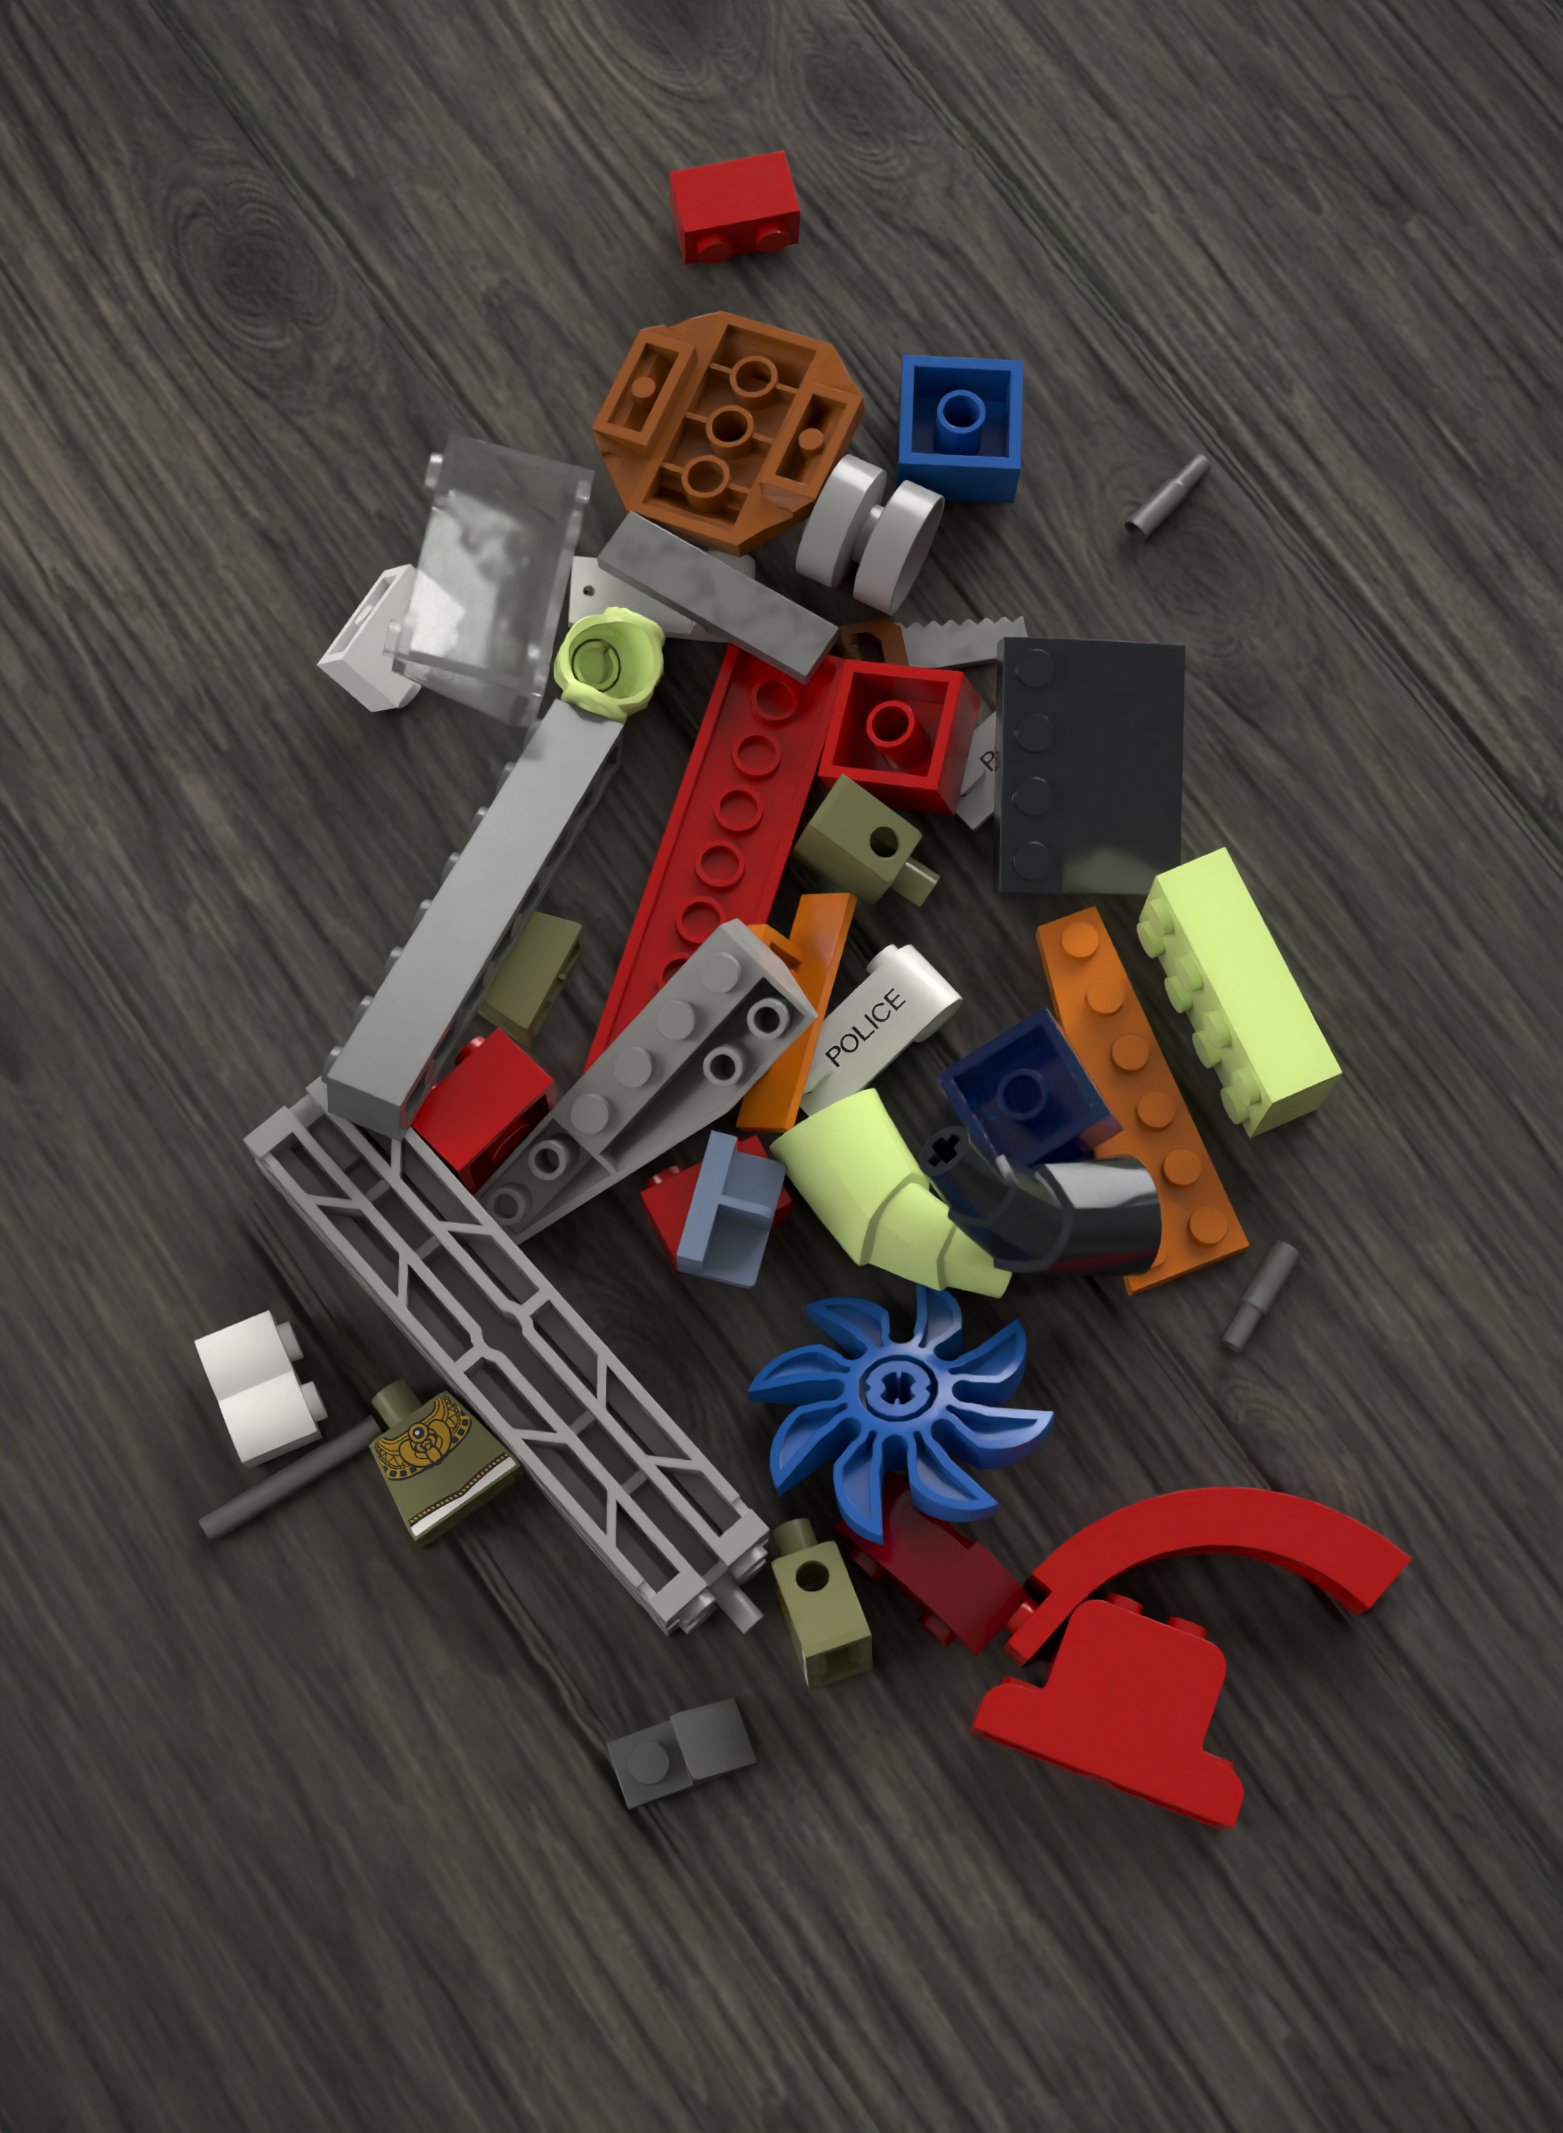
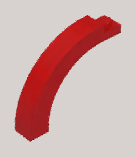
(1242, 1522)

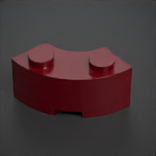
(941, 1572)

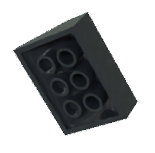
(1087, 765)

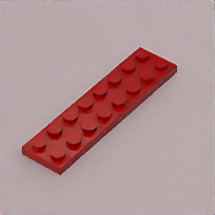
(727, 825)

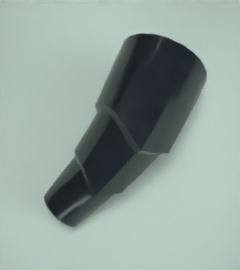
(1051, 1217)

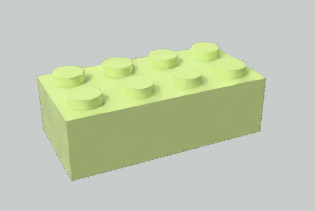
(1236, 994)

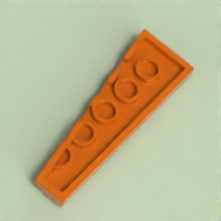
(1127, 1064)

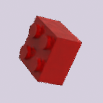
(901, 734)
(484, 1108)

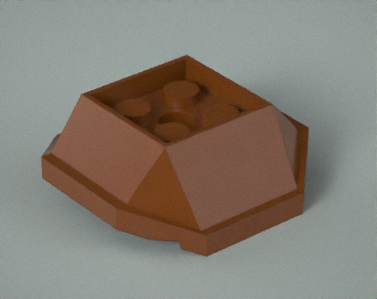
(717, 381)

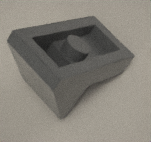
(681, 1752)

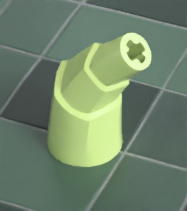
(878, 1200)

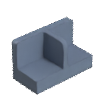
(730, 1214)

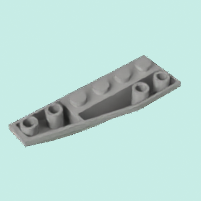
(657, 1083)

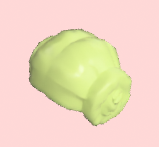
(611, 663)

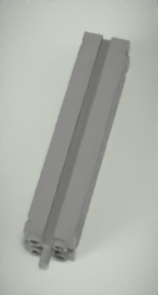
(520, 1362)

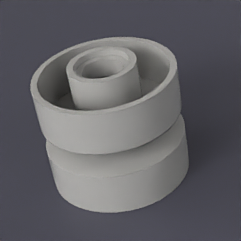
(855, 528)

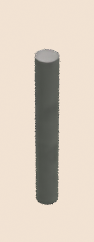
(290, 1479)

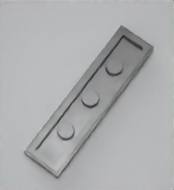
(718, 597)

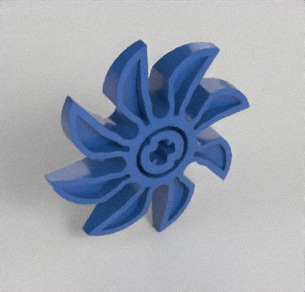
(900, 1409)

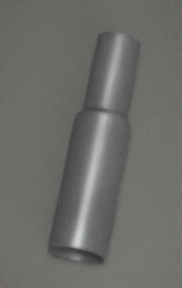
(1166, 499)
(1261, 1294)

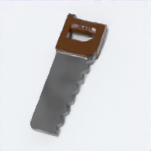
(929, 647)

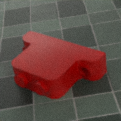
(1124, 1710)

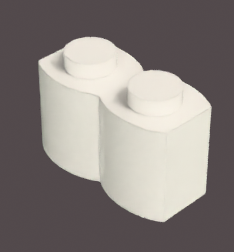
(260, 1388)

